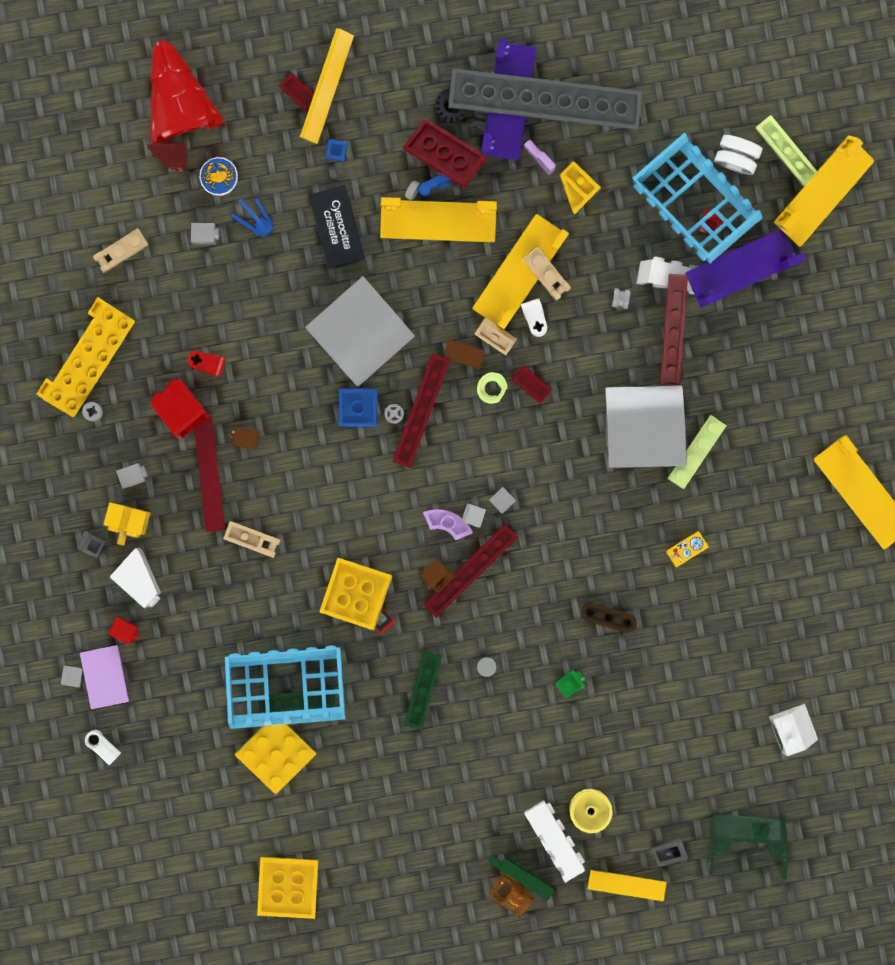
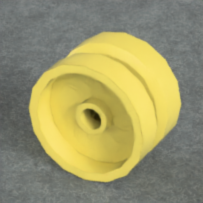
(590, 799)

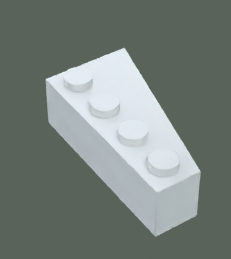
(657, 271)
(555, 841)

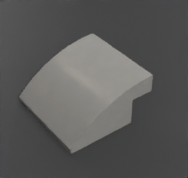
(360, 331)
(645, 426)

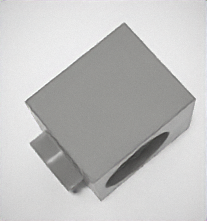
(204, 233)
(132, 475)

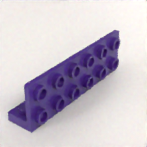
(505, 132)
(742, 267)

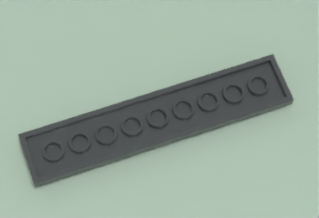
(545, 99)

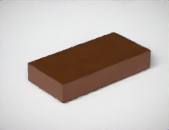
(464, 354)

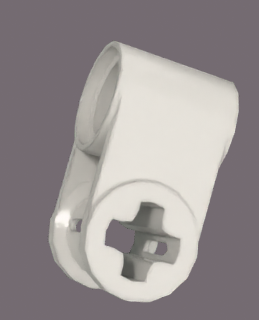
(534, 314)

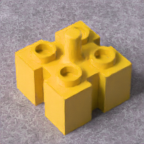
(126, 521)

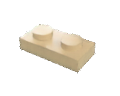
(495, 336)

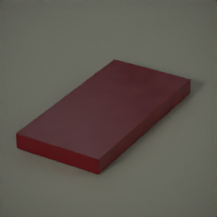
(444, 153)

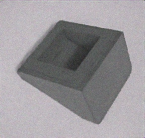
(91, 544)

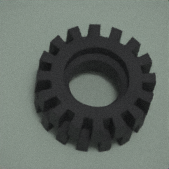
(444, 113)

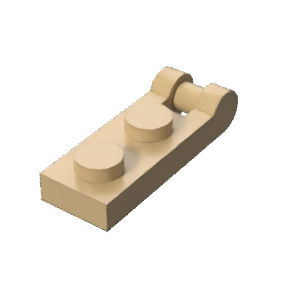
(121, 250)
(546, 273)
(251, 539)

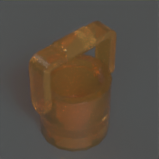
(516, 899)

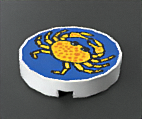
(218, 176)

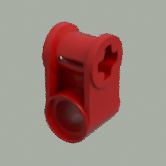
(210, 363)

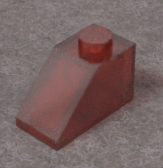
(171, 155)

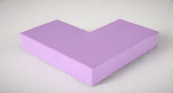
(542, 159)

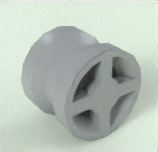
(621, 298)
(96, 411)
(394, 411)

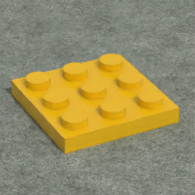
(355, 593)
(275, 755)
(287, 887)

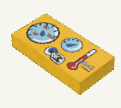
(687, 549)

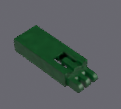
(522, 876)

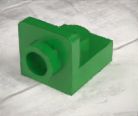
(570, 683)

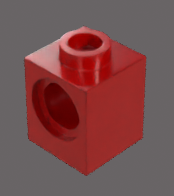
(124, 630)

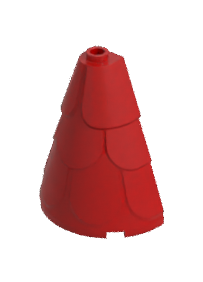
(177, 97)

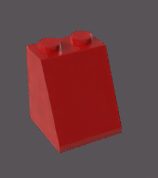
(179, 408)

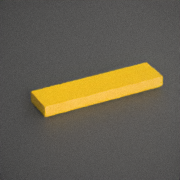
(626, 885)

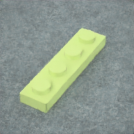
(786, 150)
(697, 451)

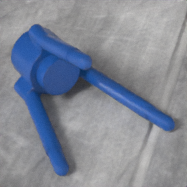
(262, 226)

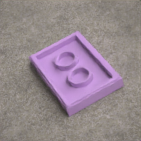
(104, 677)

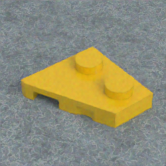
(578, 186)

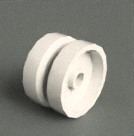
(738, 154)

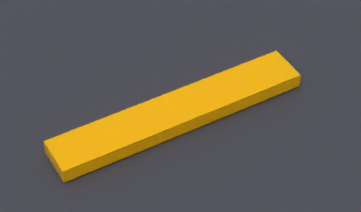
(326, 86)

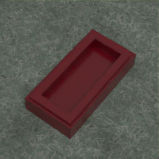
(297, 91)
(531, 384)

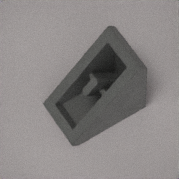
(669, 852)

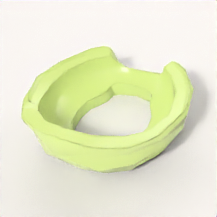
(491, 377)

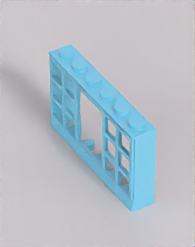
(718, 179)
(285, 717)

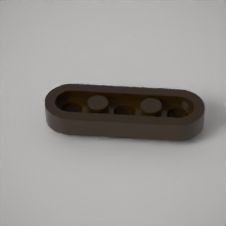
(617, 617)

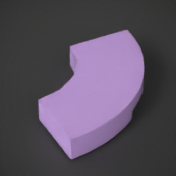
(447, 521)

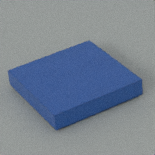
(357, 407)

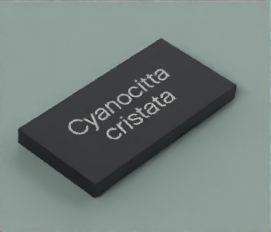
(336, 226)

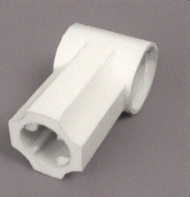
(103, 748)

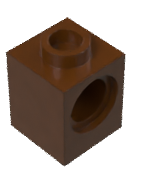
(245, 438)
(436, 576)

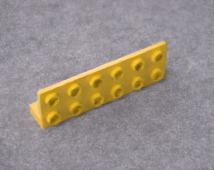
(824, 190)
(438, 220)
(514, 277)
(87, 359)
(859, 489)

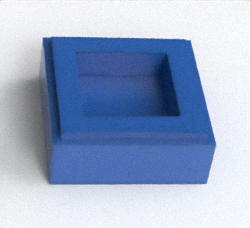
(336, 150)

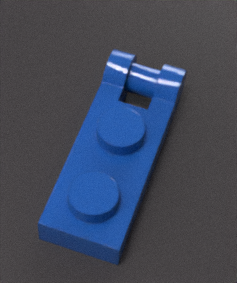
(439, 181)

